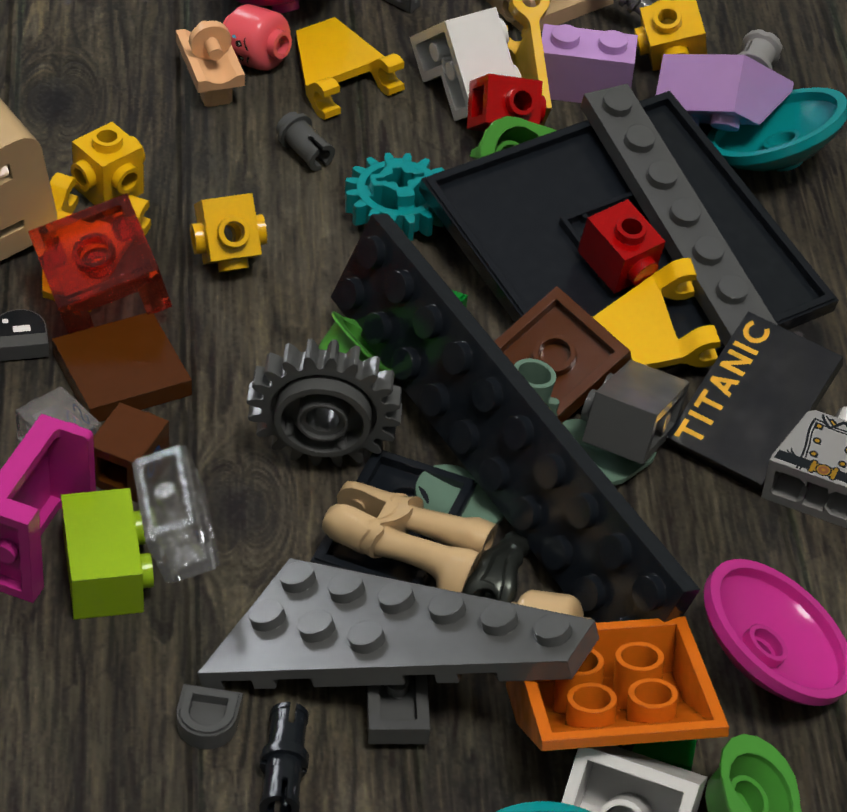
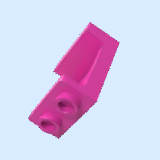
(48, 462)

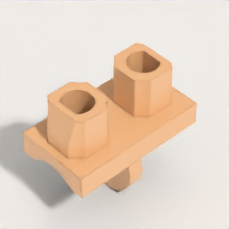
(211, 61)

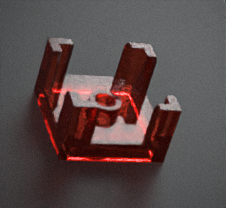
(98, 260)

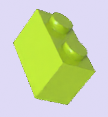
(104, 553)

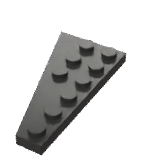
(379, 629)

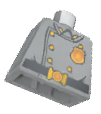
(811, 468)

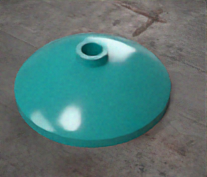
(788, 135)

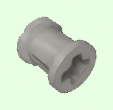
(762, 47)

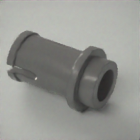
(297, 132)

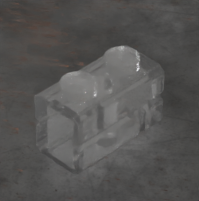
(175, 514)

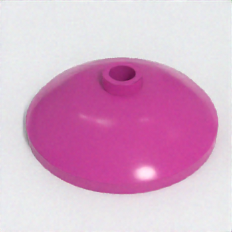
(776, 633)

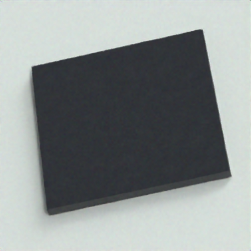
(529, 203)

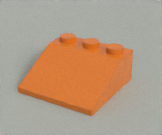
(632, 688)

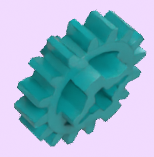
(393, 190)

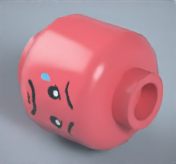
(259, 36)

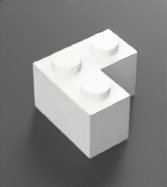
(464, 51)

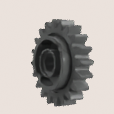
(324, 402)

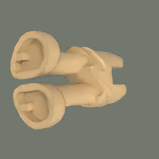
(379, 525)

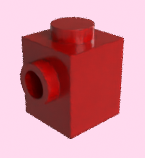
(501, 96)
(621, 246)

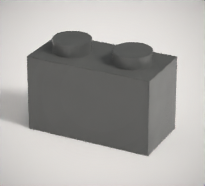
(633, 411)

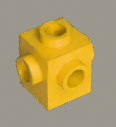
(670, 29)
(108, 164)
(239, 216)

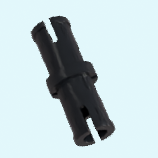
(284, 759)

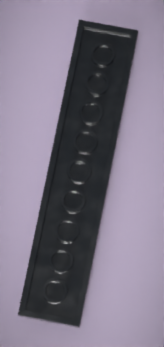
(507, 434)

